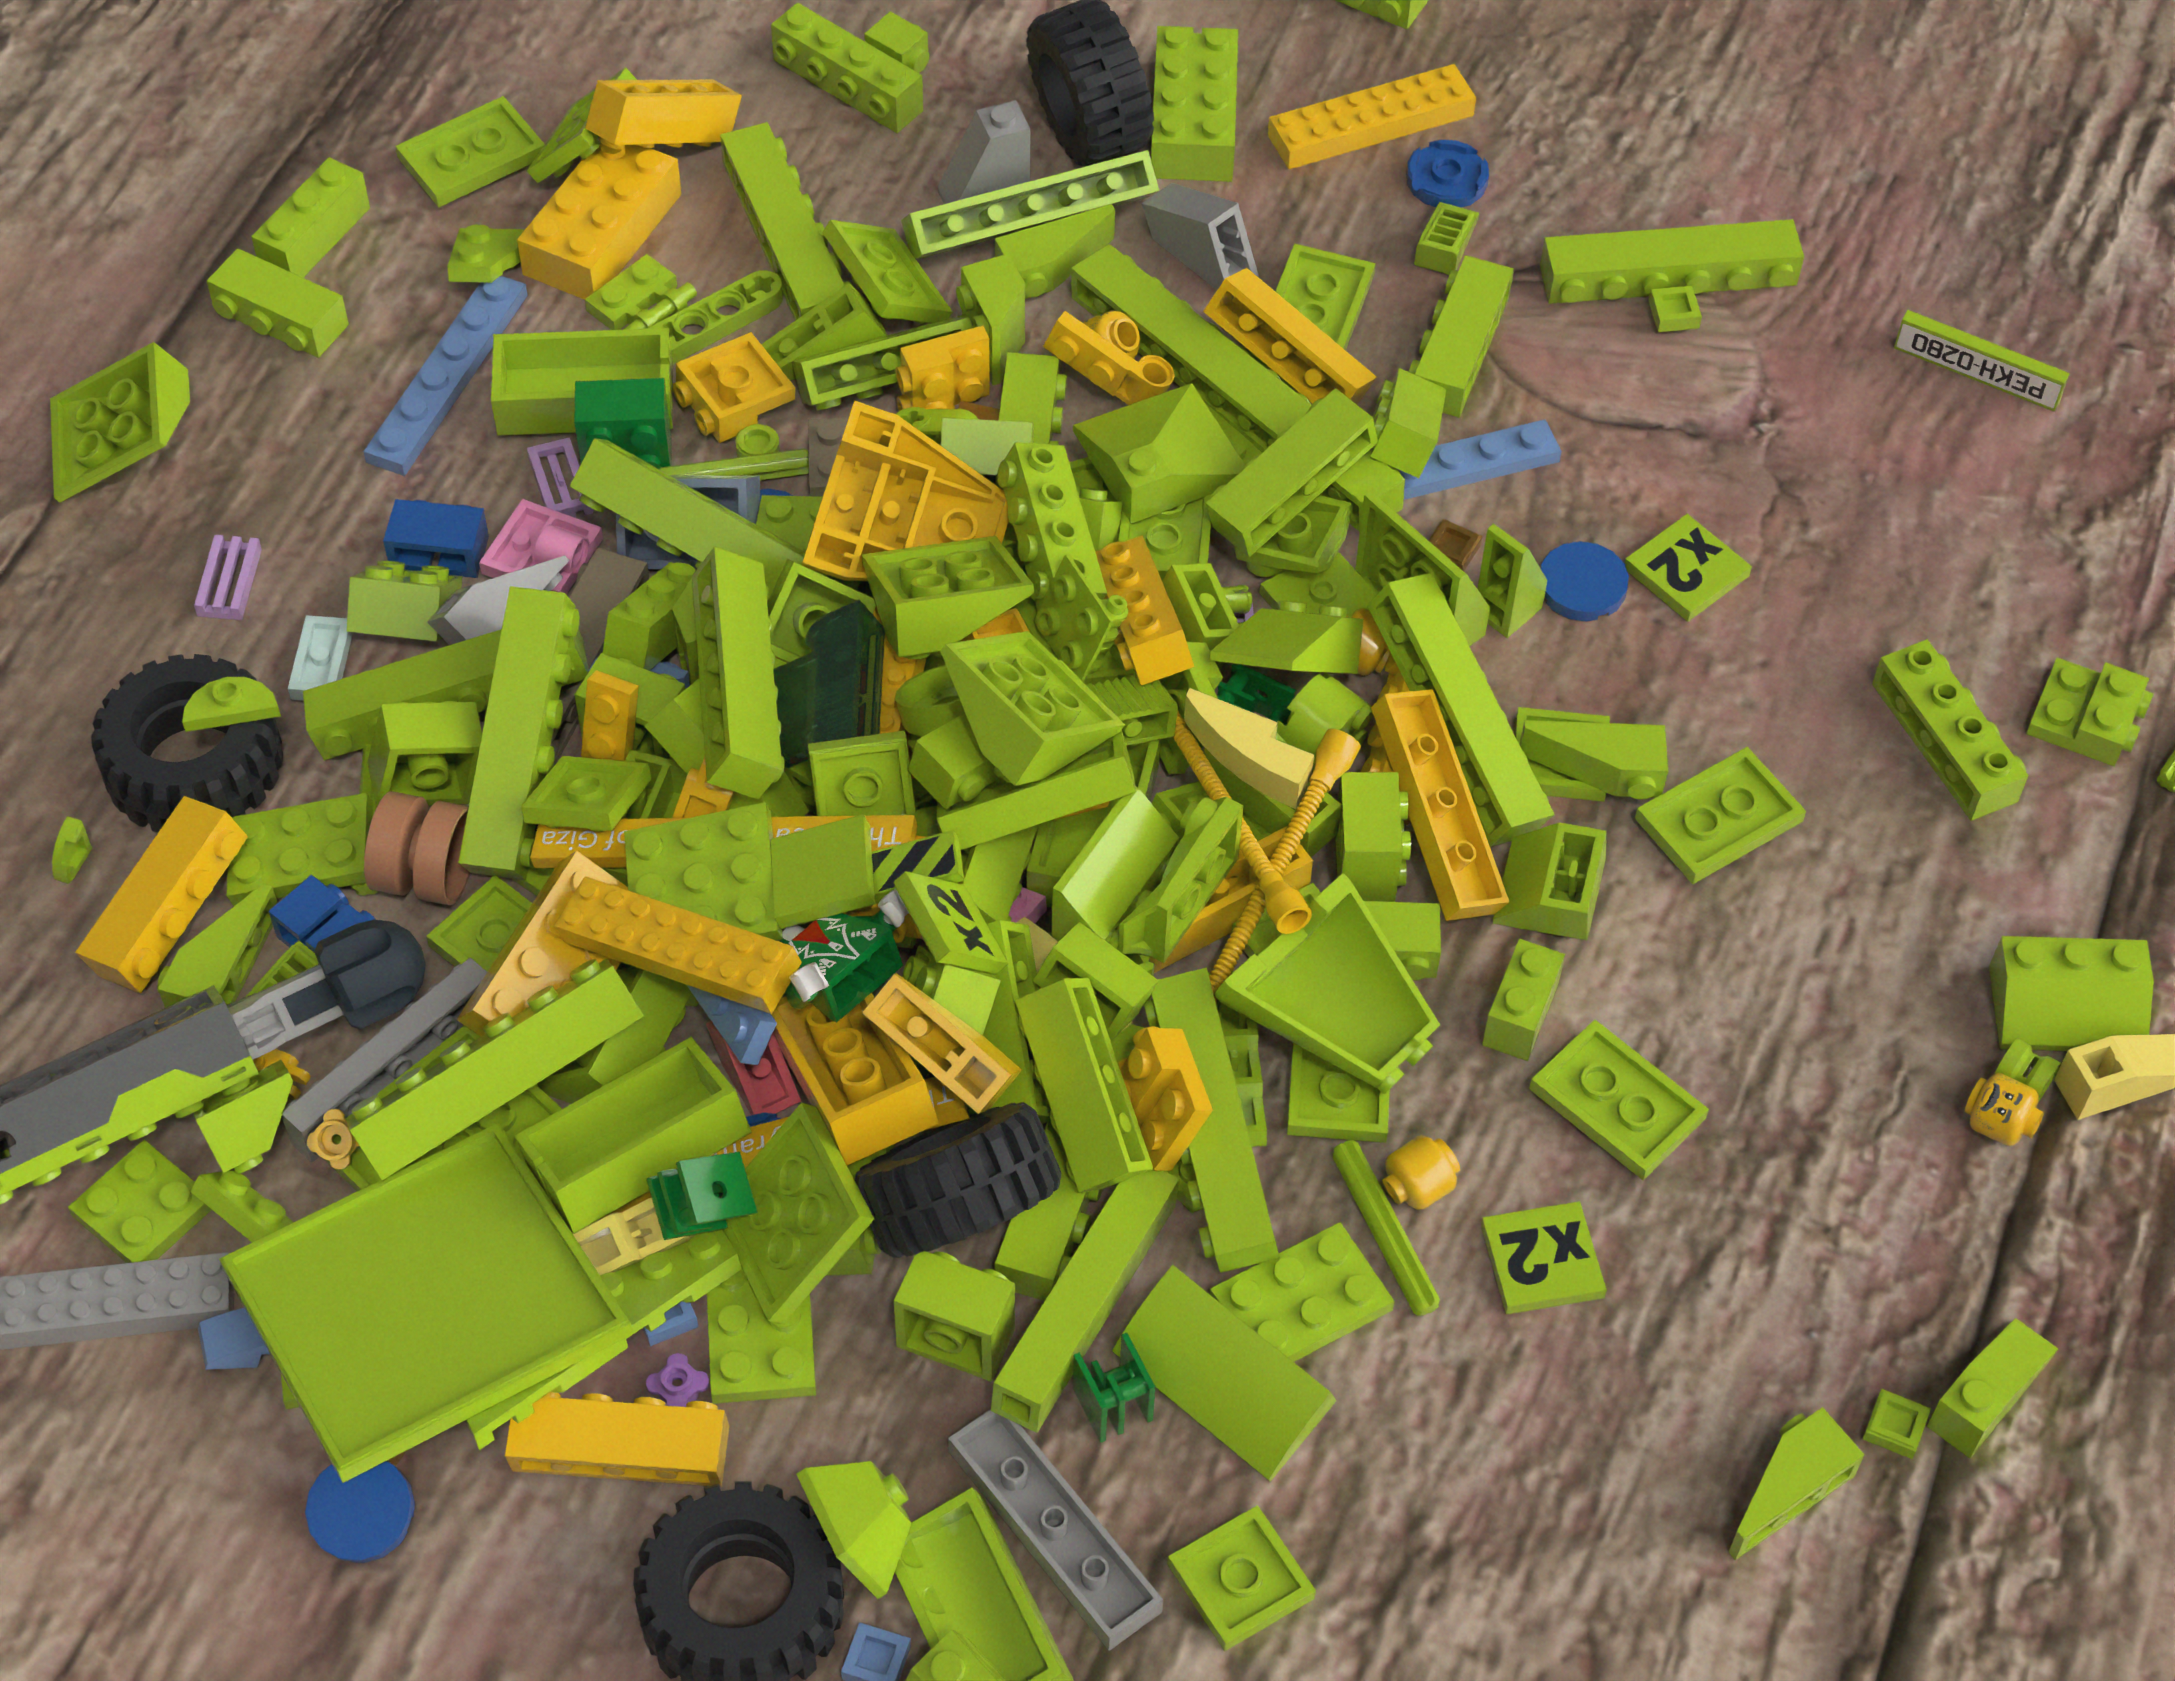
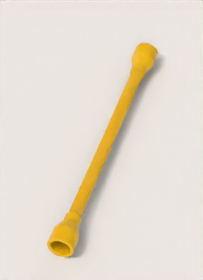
(1332, 760)
(1283, 902)

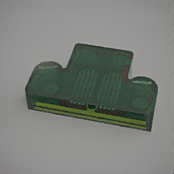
(834, 687)

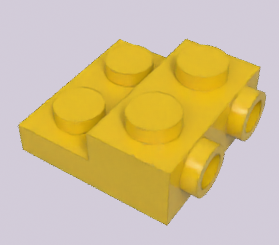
(944, 370)
(731, 386)
(1165, 1093)

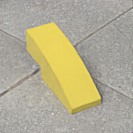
(1249, 747)
(625, 1238)

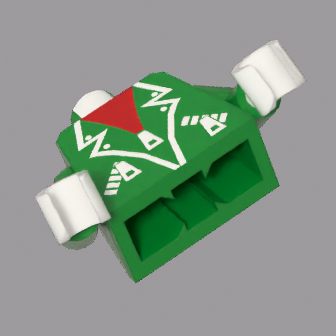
(844, 958)

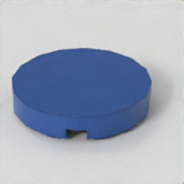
(1447, 174)
(1584, 580)
(361, 1516)

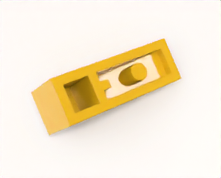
(942, 1043)

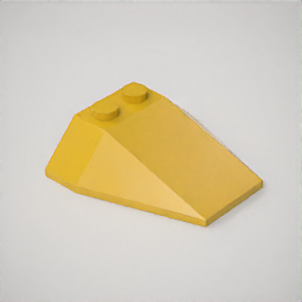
(895, 493)

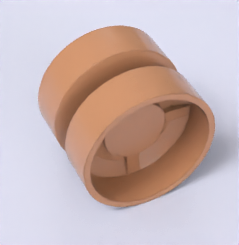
(416, 848)

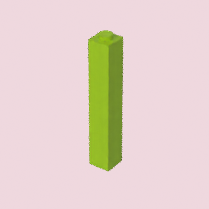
(1083, 1298)

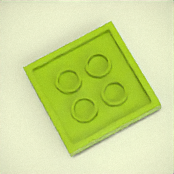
(709, 866)
(804, 1215)

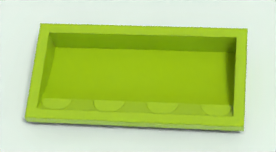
(1005, 808)
(1225, 1373)
(969, 1582)

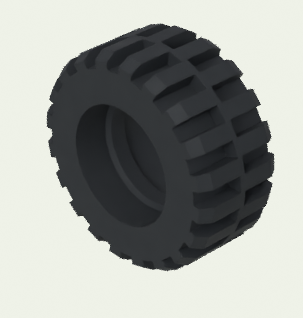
(1090, 82)
(151, 710)
(958, 1180)
(728, 1527)

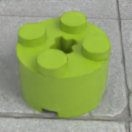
(1323, 706)

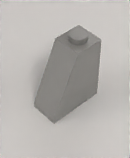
(989, 155)
(1200, 232)

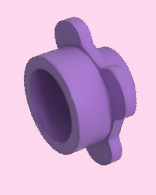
(677, 1368)

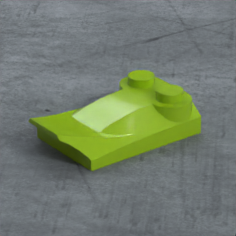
(1189, 879)

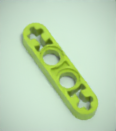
(760, 288)

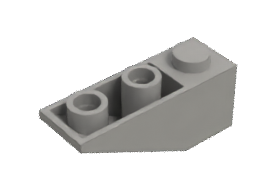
(482, 606)

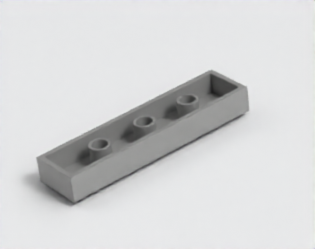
(384, 1056)
(112, 1300)
(1056, 1527)

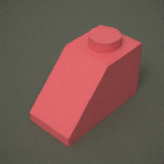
(761, 1086)

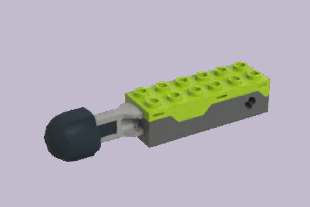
(192, 1052)

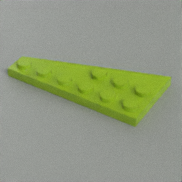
(644, 1294)

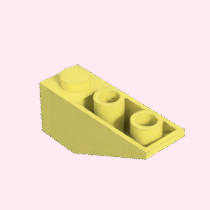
(2116, 1072)

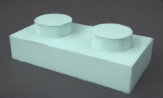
(320, 654)

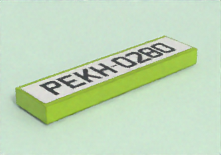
(1981, 360)

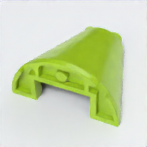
(1337, 991)

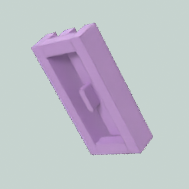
(549, 450)
(233, 549)

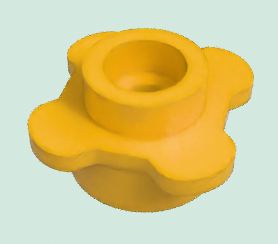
(322, 1140)

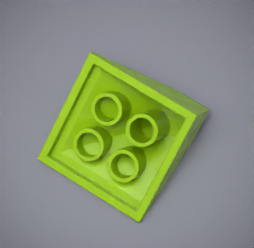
(115, 418)
(1160, 452)
(1395, 551)
(942, 591)
(1025, 706)

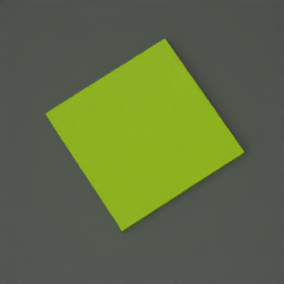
(423, 1300)

